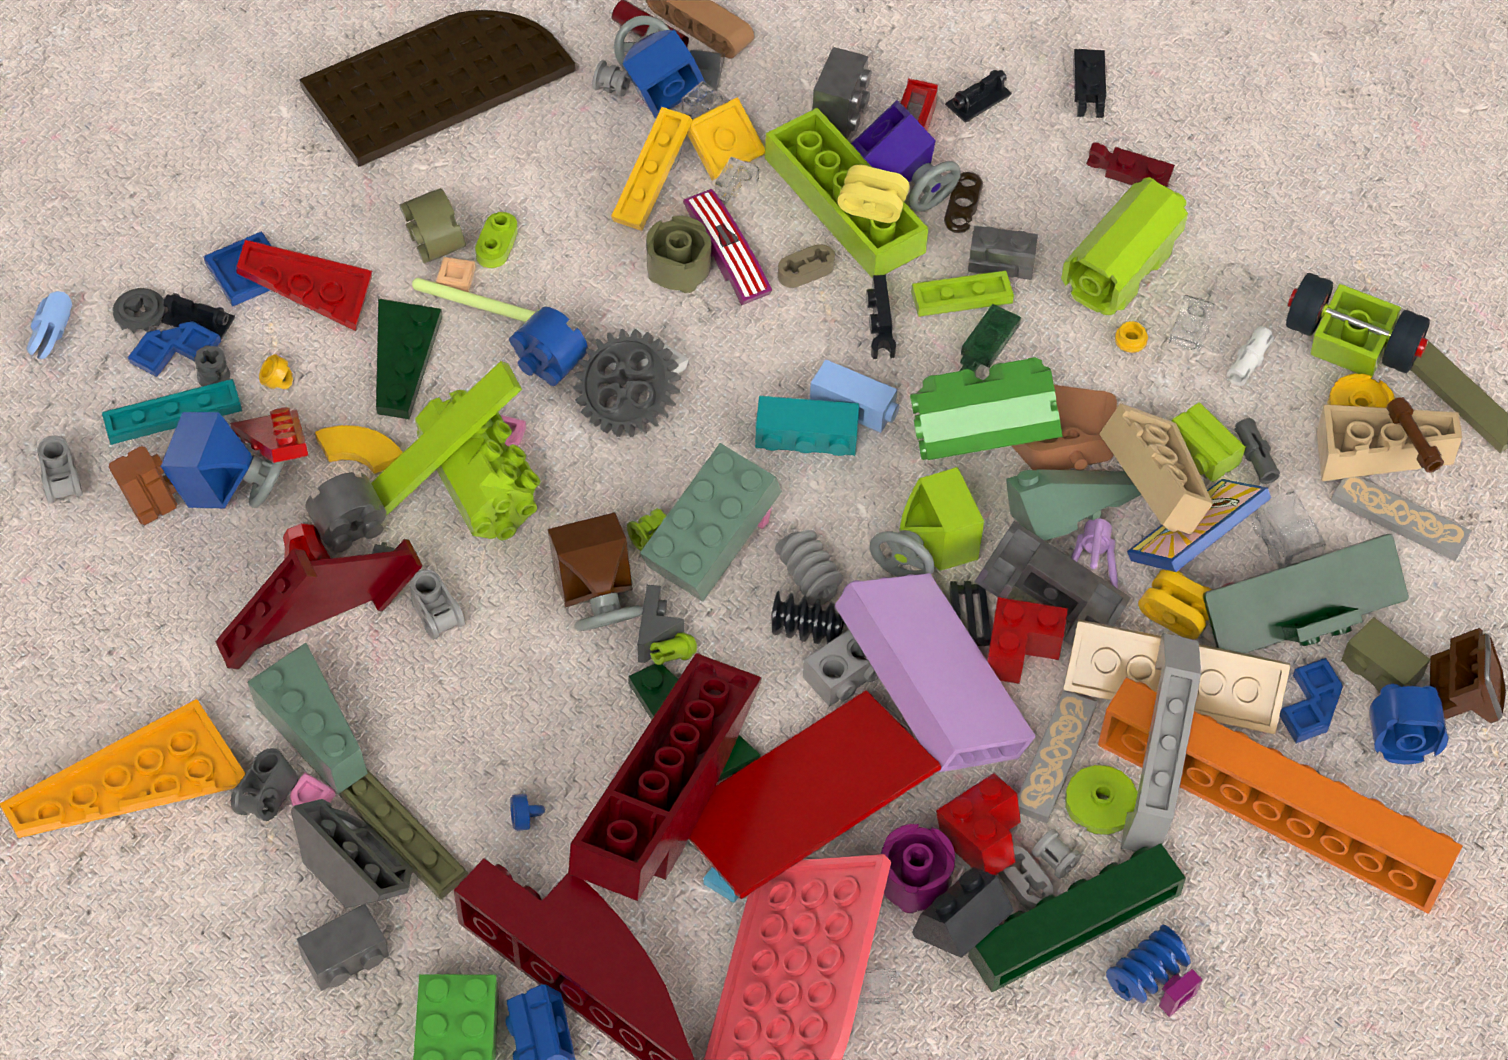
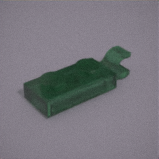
(989, 338)

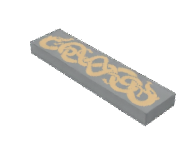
(1401, 516)
(1055, 756)

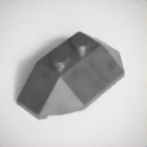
(348, 855)

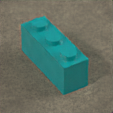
(807, 425)

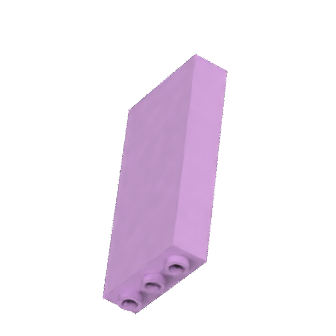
(934, 671)

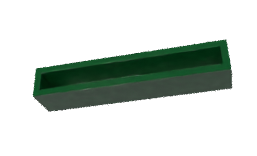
(1077, 916)

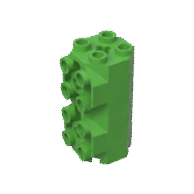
(976, 415)

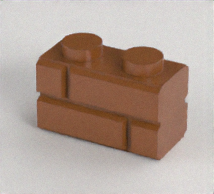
(143, 484)

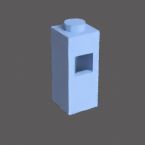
(841, 384)

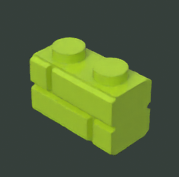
(1209, 442)

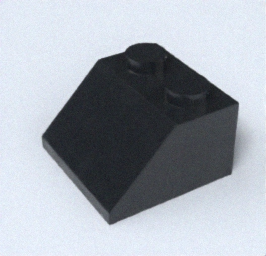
(964, 913)

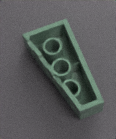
(305, 712)

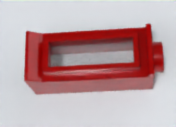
(920, 100)

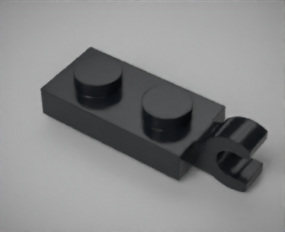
(880, 321)

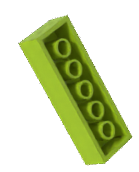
(814, 163)

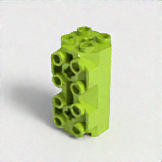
(1125, 247)
(485, 476)

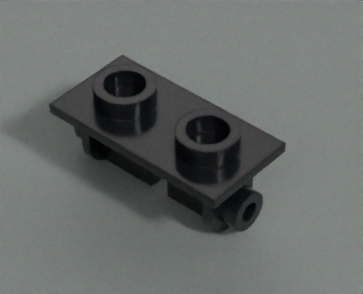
(979, 96)
(185, 310)

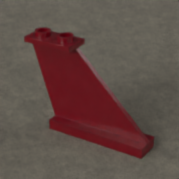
(314, 591)

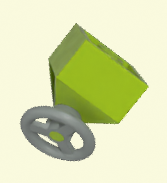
(936, 525)

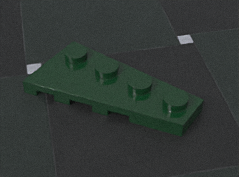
(403, 350)
(652, 688)

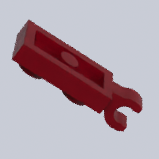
(1129, 166)

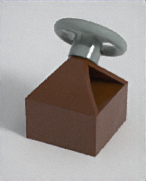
(593, 567)

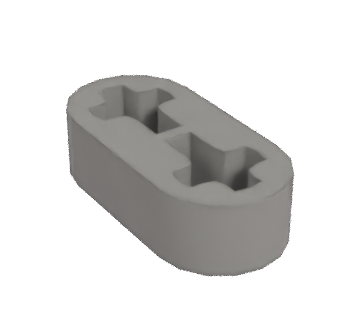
(1031, 874)

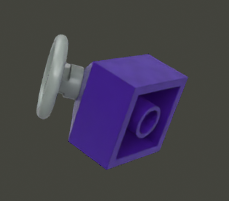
(904, 146)

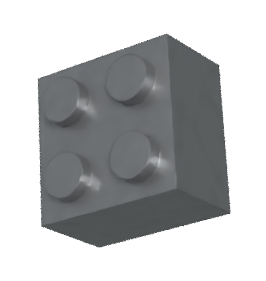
(842, 89)

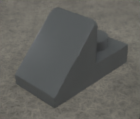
(710, 66)
(655, 624)

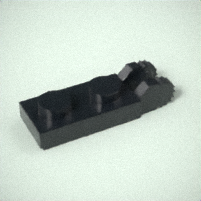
(1089, 80)

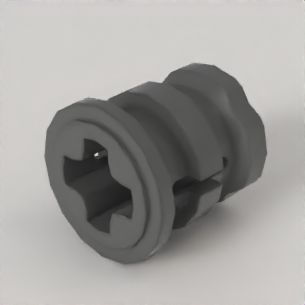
(216, 363)

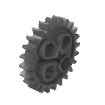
(626, 354)

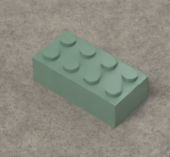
(711, 522)

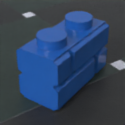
(539, 1025)

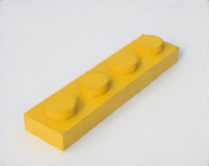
(651, 168)

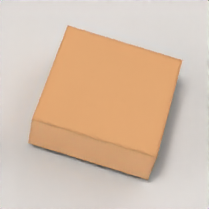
(456, 273)

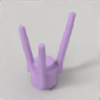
(1096, 541)

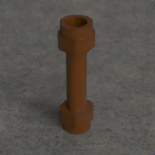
(1429, 456)

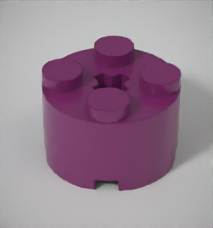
(919, 866)

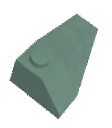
(1056, 500)

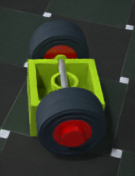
(1356, 327)

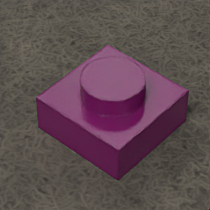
(1179, 991)

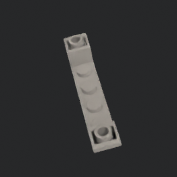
(1166, 744)

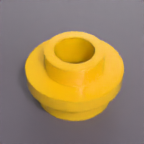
(1131, 337)

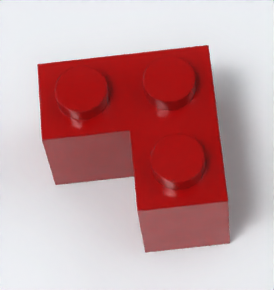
(1024, 630)
(980, 824)

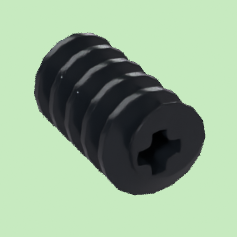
(805, 619)

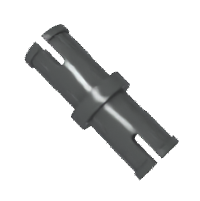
(1257, 451)

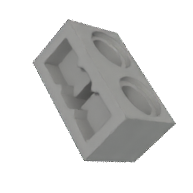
(840, 660)

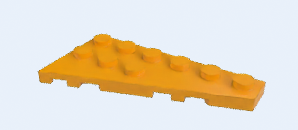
(154, 766)

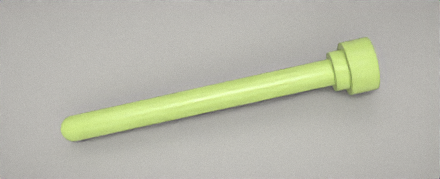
(472, 299)

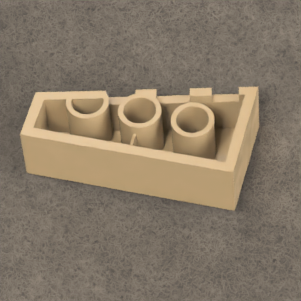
(1367, 442)
(1159, 466)

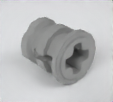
(610, 78)

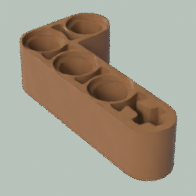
(706, 23)

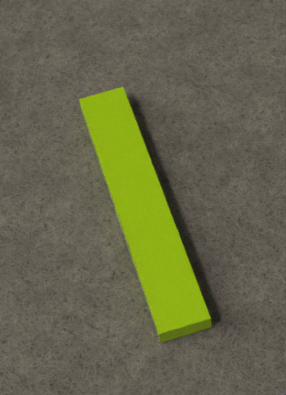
(446, 435)

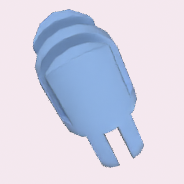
(49, 323)

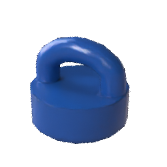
(522, 812)

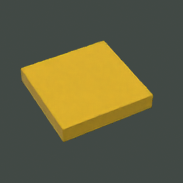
(724, 134)

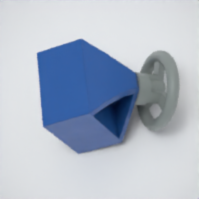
(657, 63)
(210, 462)

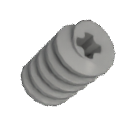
(809, 566)

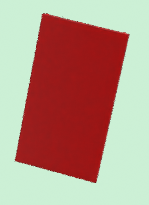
(808, 793)

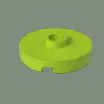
(1095, 813)

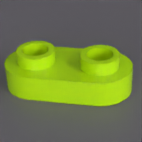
(500, 234)

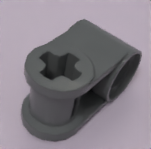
(267, 785)

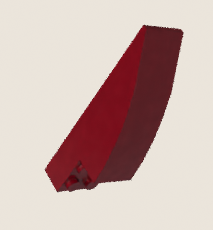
(664, 781)
(578, 949)

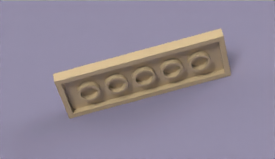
(1232, 685)

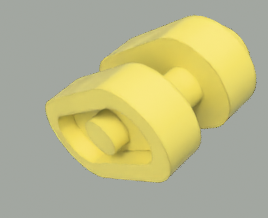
(873, 193)

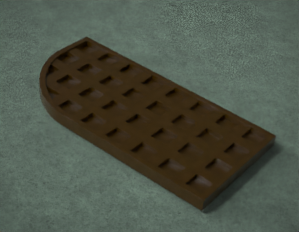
(433, 79)

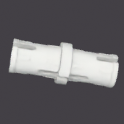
(1250, 356)

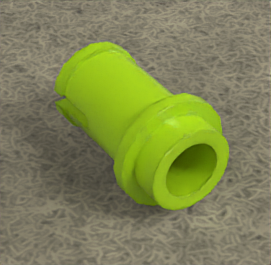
(680, 646)

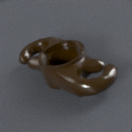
(956, 211)

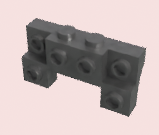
(1051, 579)

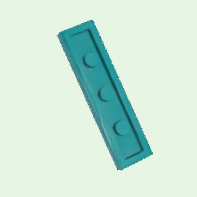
(164, 412)

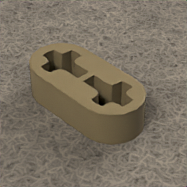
(806, 266)

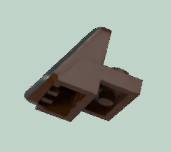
(1469, 677)

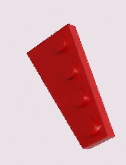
(311, 281)
(275, 435)

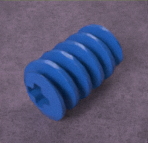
(1147, 964)

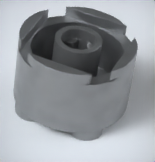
(346, 511)

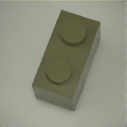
(1384, 657)

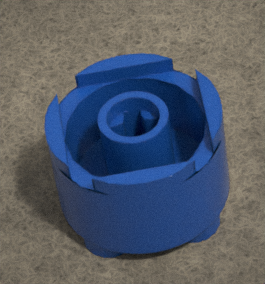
(548, 345)
(1408, 723)

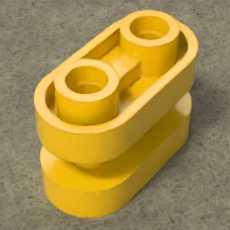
(1176, 604)

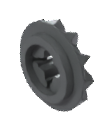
(131, 302)

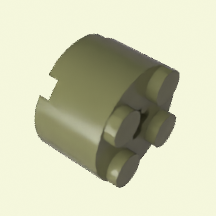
(432, 225)
(678, 253)

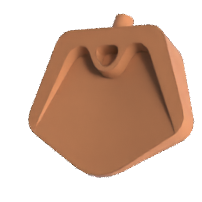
(1082, 418)

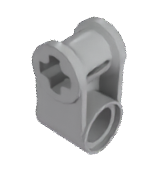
(58, 474)
(436, 609)

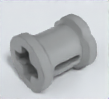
(1056, 853)

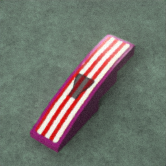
(729, 247)

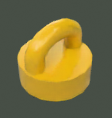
(274, 371)

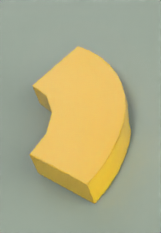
(359, 445)

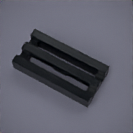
(969, 589)

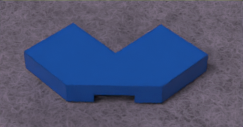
(159, 346)
(1315, 713)

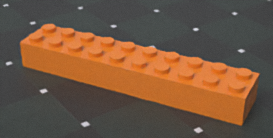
(1292, 801)

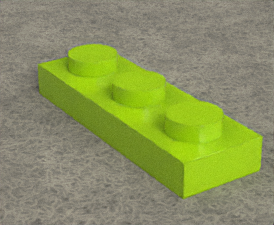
(962, 293)

